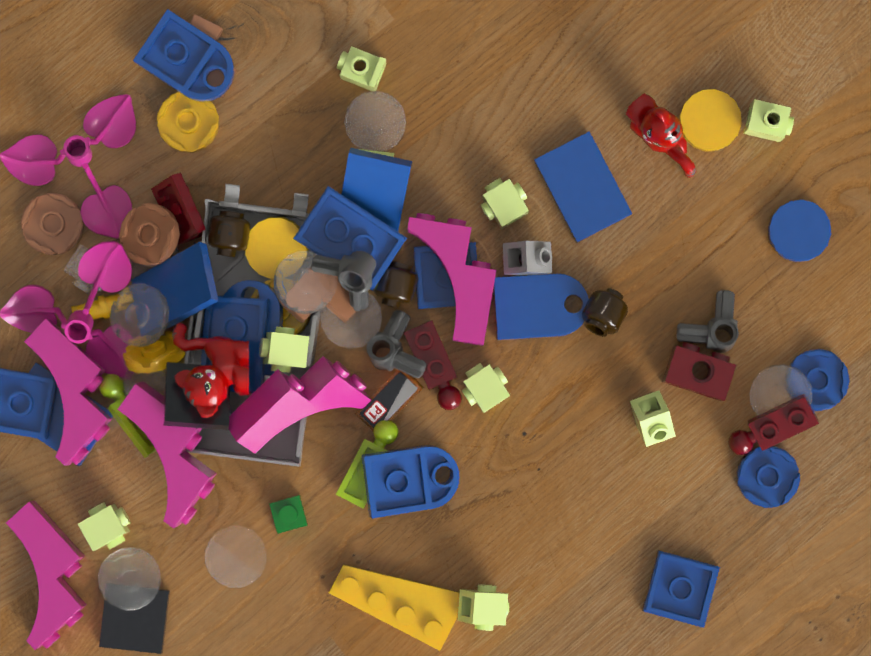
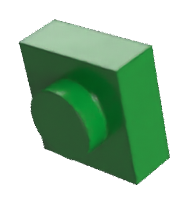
(288, 514)

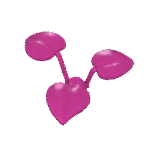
(34, 159)
(105, 267)

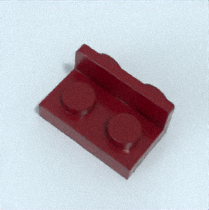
(175, 196)

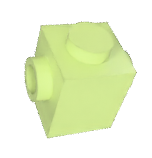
(758, 124)
(504, 202)
(284, 349)
(485, 387)
(652, 418)
(105, 526)
(483, 607)

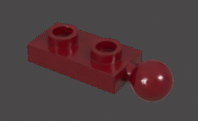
(439, 371)
(775, 426)

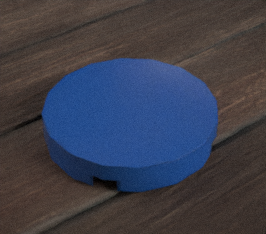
(799, 230)
(826, 375)
(768, 477)

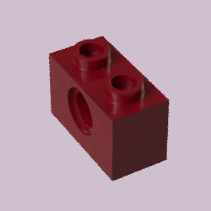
(680, 374)

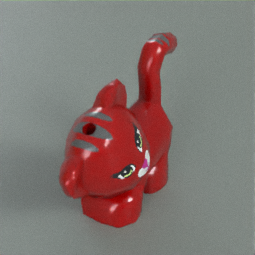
(660, 131)
(208, 384)

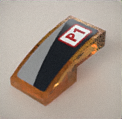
(390, 399)

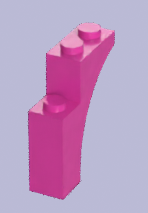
(470, 284)
(75, 375)
(288, 399)
(185, 475)
(52, 558)

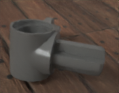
(353, 274)
(706, 333)
(396, 357)

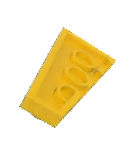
(409, 606)

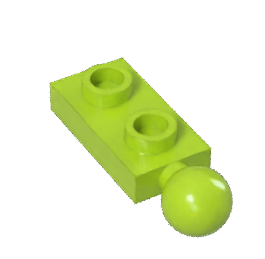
(113, 389)
(353, 484)

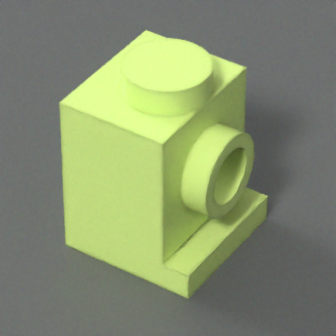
(370, 76)

